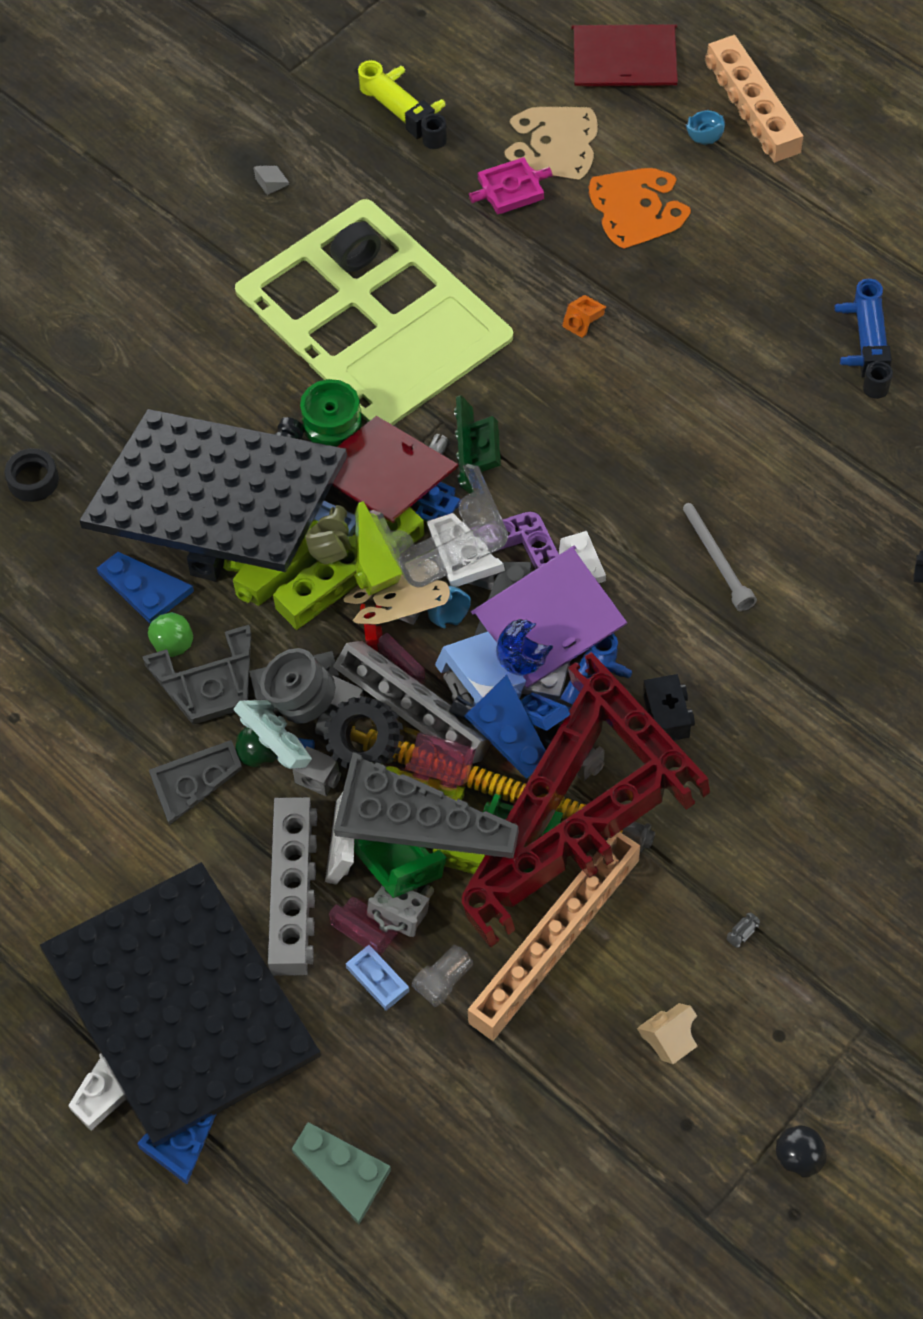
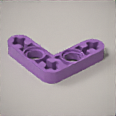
(530, 535)

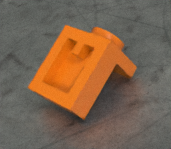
(581, 314)

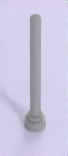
(742, 597)

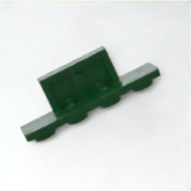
(476, 442)

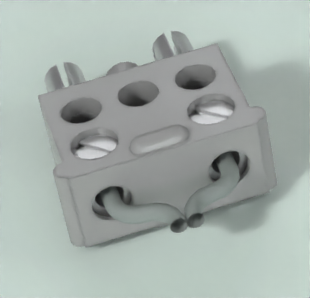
(402, 912)

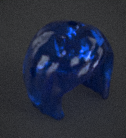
(519, 653)

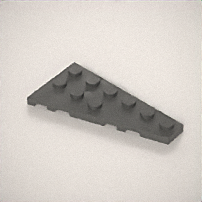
(408, 812)

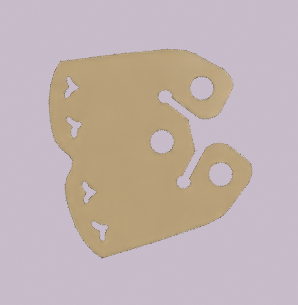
(567, 137)
(407, 601)

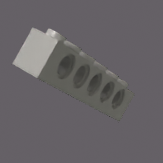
(407, 697)
(293, 958)

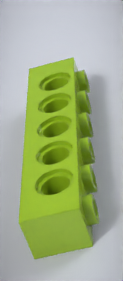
(323, 593)

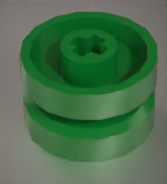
(330, 412)

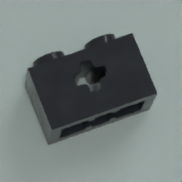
(664, 693)

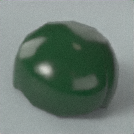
(251, 750)

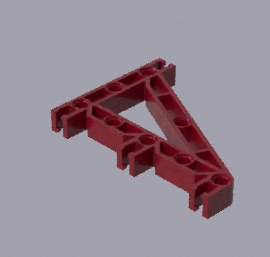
(501, 879)

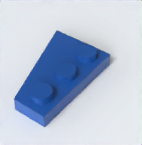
(143, 586)

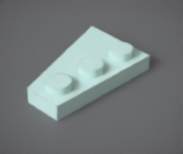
(272, 734)

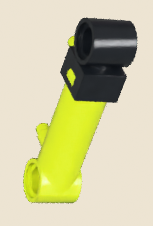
(418, 116)

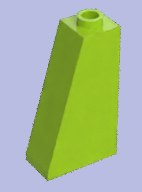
(259, 584)

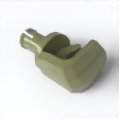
(329, 537)

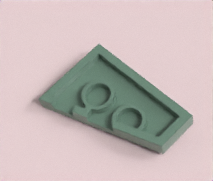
(342, 1168)

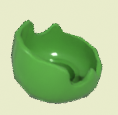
(171, 633)

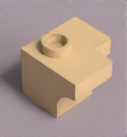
(670, 1033)

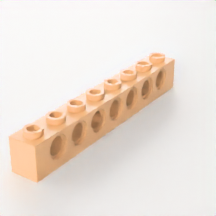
(551, 939)

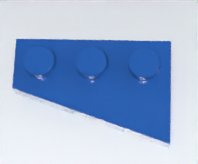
(508, 727)
(180, 1152)

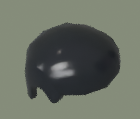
(801, 1151)

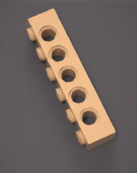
(754, 98)

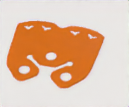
(623, 205)

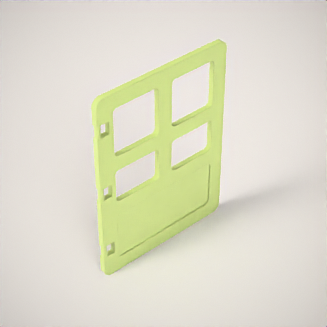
(408, 352)

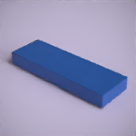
(543, 711)

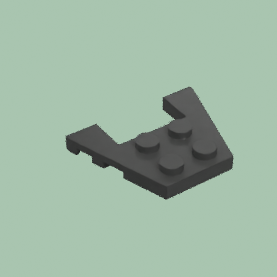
(210, 688)

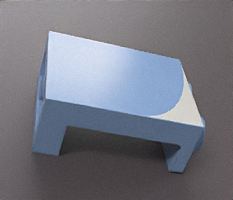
(476, 665)

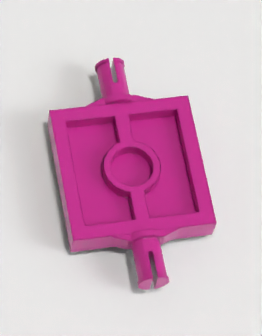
(510, 185)

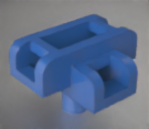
(433, 499)

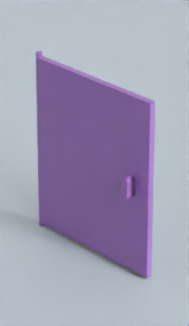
(563, 604)

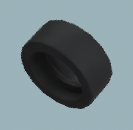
(347, 239)
(29, 458)

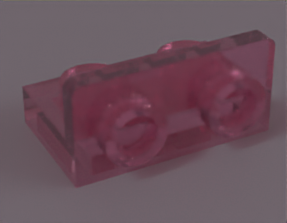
(441, 760)

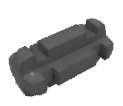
(743, 930)

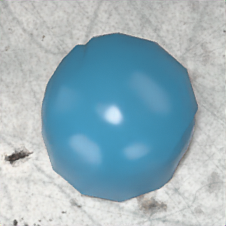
(705, 127)
(453, 610)

